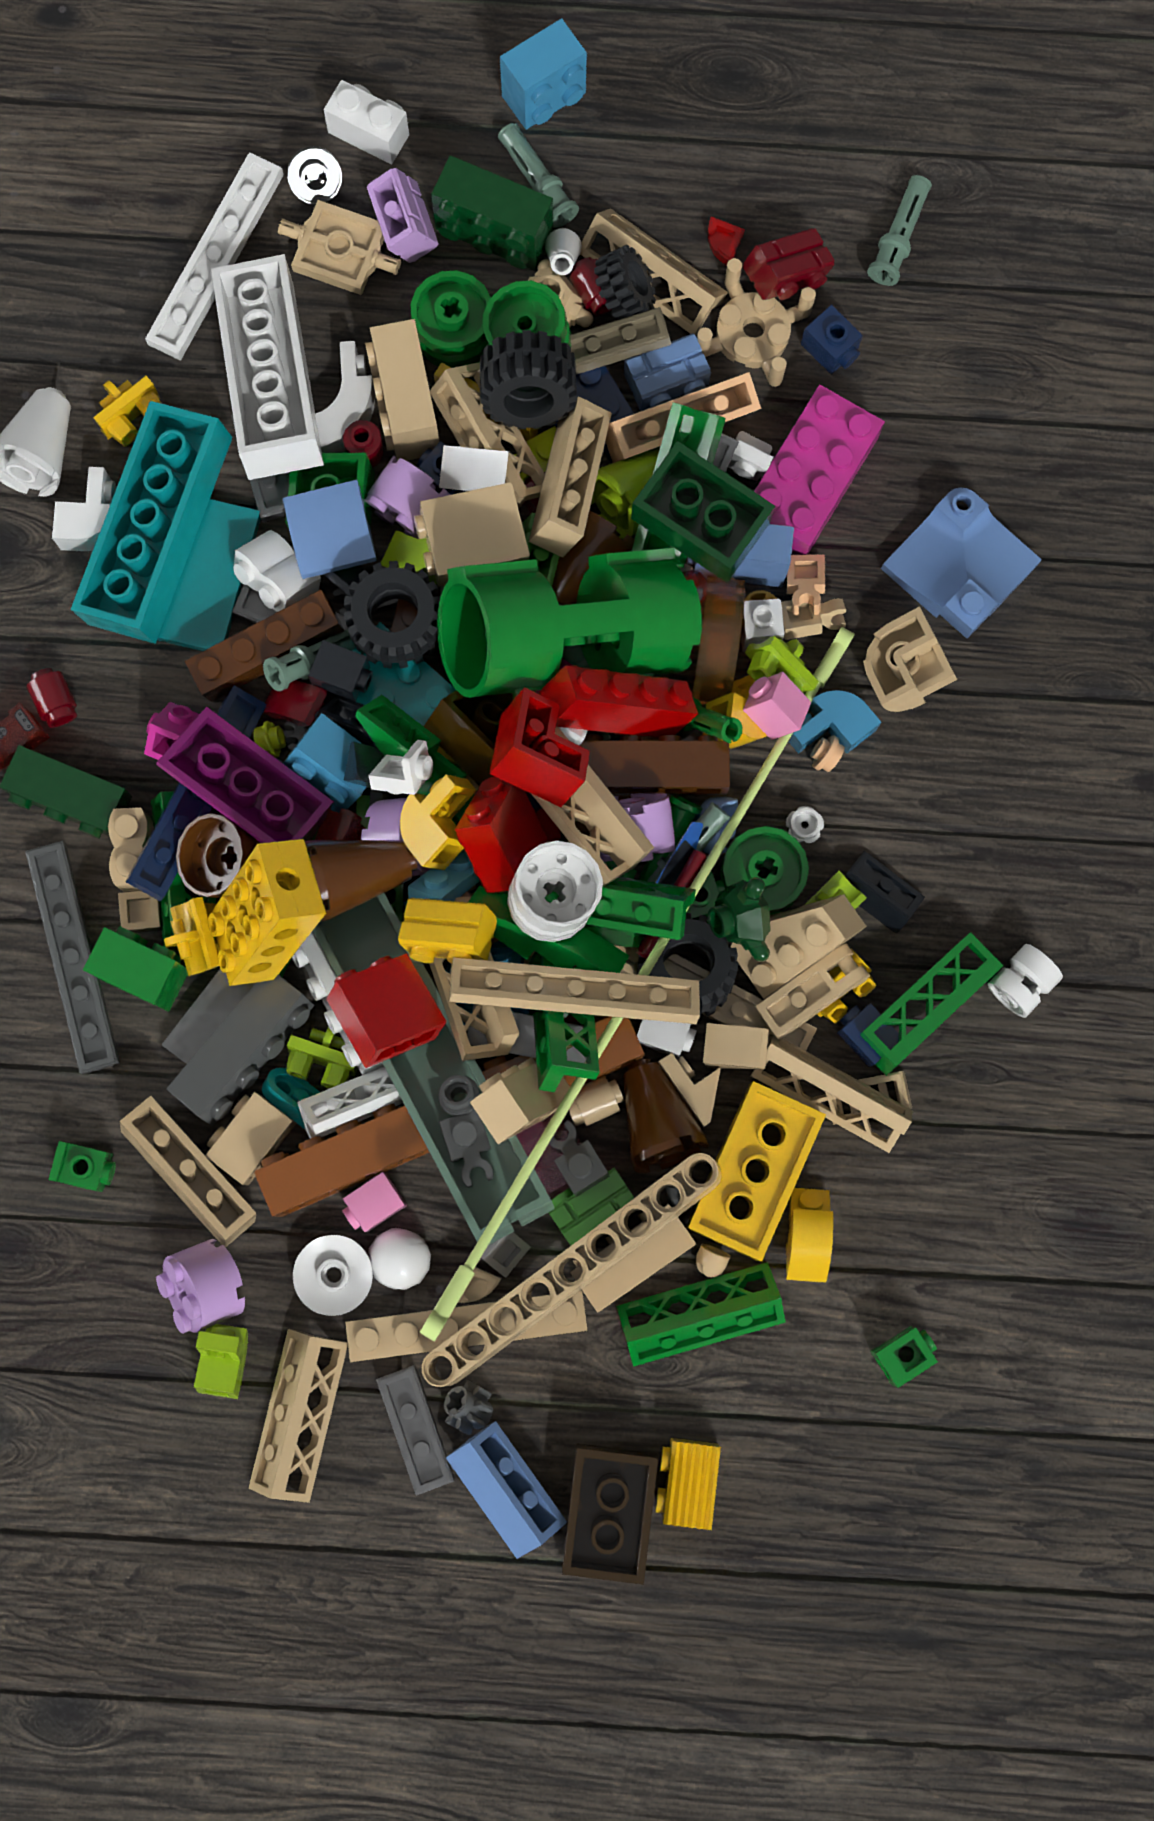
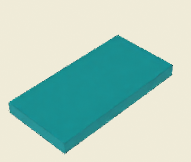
(208, 586)

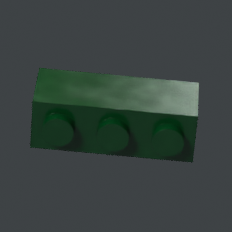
(62, 791)

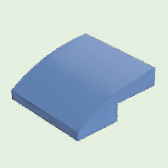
(329, 529)

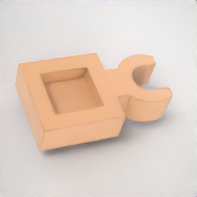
(806, 581)

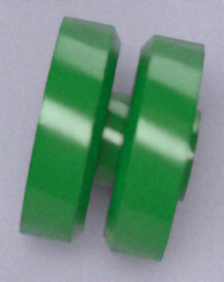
(525, 307)
(450, 318)
(777, 854)

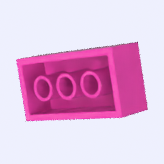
(818, 465)

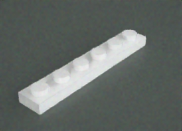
(217, 248)

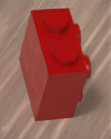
(499, 832)
(385, 1009)

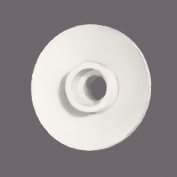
(312, 1281)

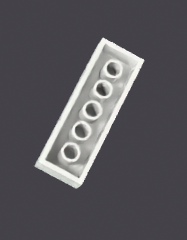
(266, 367)

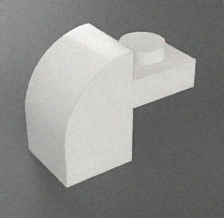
(79, 524)

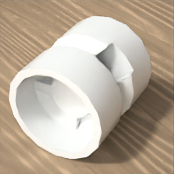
(1032, 969)

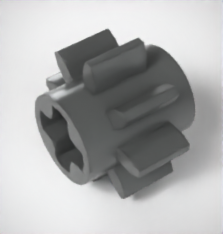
(468, 1407)

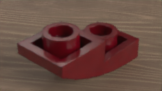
(295, 703)

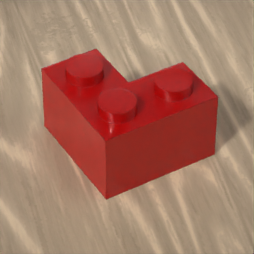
(533, 755)

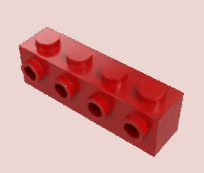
(620, 702)

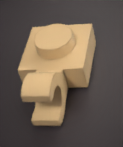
(809, 624)

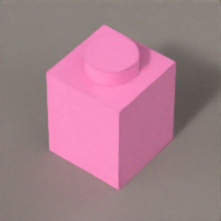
(776, 705)
(373, 1203)

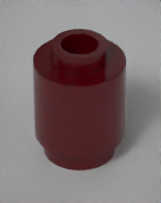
(585, 284)
(364, 438)
(52, 697)

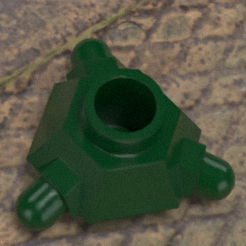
(743, 917)

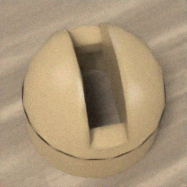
(711, 1260)

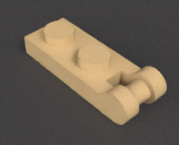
(811, 992)

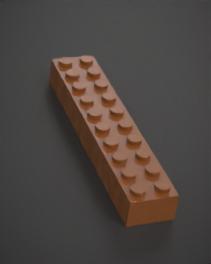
(389, 1139)

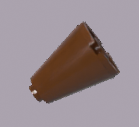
(598, 539)
(358, 870)
(658, 1119)

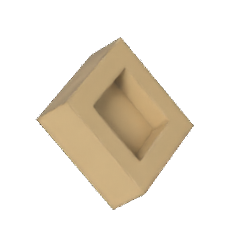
(139, 911)

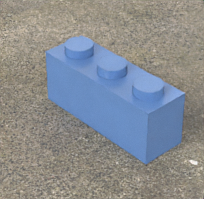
(506, 1490)

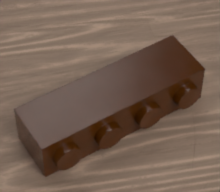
(243, 654)
(661, 765)

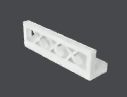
(348, 1102)

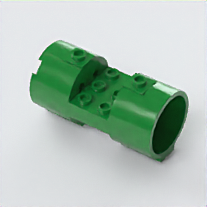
(509, 633)

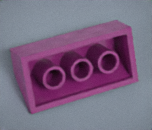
(244, 781)

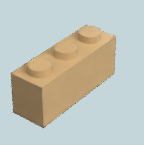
(513, 1101)
(637, 1265)

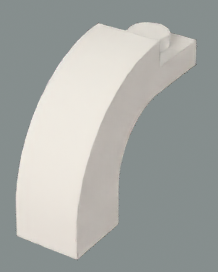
(353, 401)

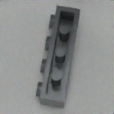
(240, 1048)

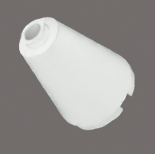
(35, 443)

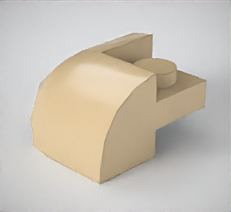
(906, 662)

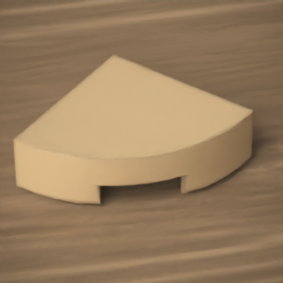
(480, 1286)

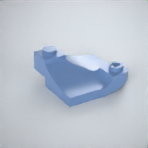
(961, 562)

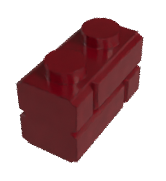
(789, 264)

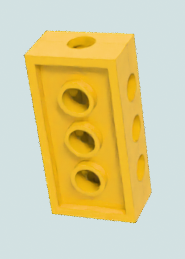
(266, 912)
(782, 1167)

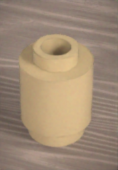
(596, 1101)

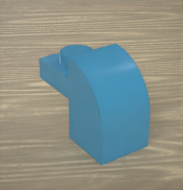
(841, 716)

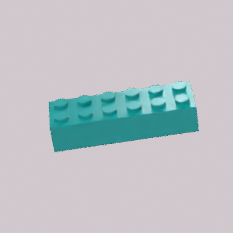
(152, 522)

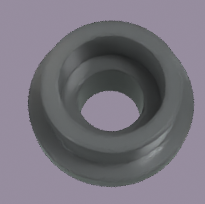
(453, 1086)

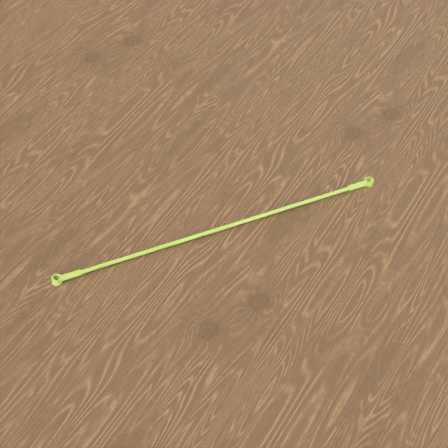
(465, 1273)

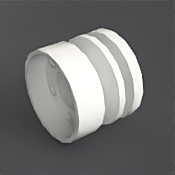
(560, 869)

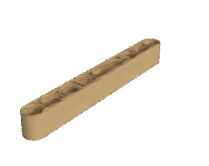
(553, 1276)

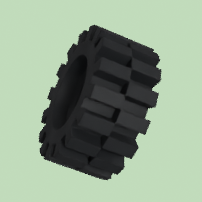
(624, 282)

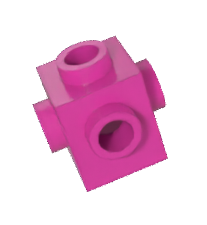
(166, 728)

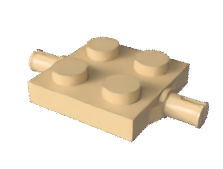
(338, 247)

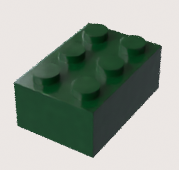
(492, 213)
(702, 511)

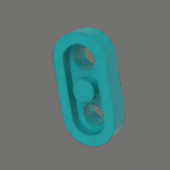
(285, 1092)

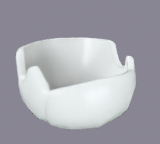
(399, 1258)

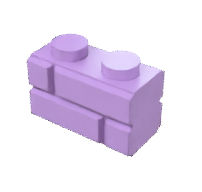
(402, 215)

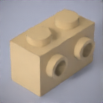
(249, 1137)

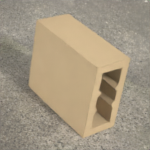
(471, 530)

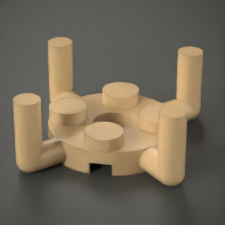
(747, 309)

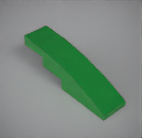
(396, 733)
(583, 949)

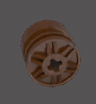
(212, 854)

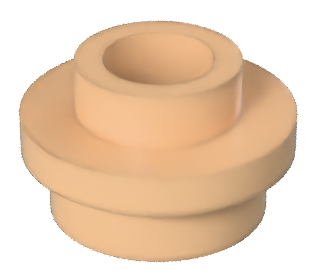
(827, 753)

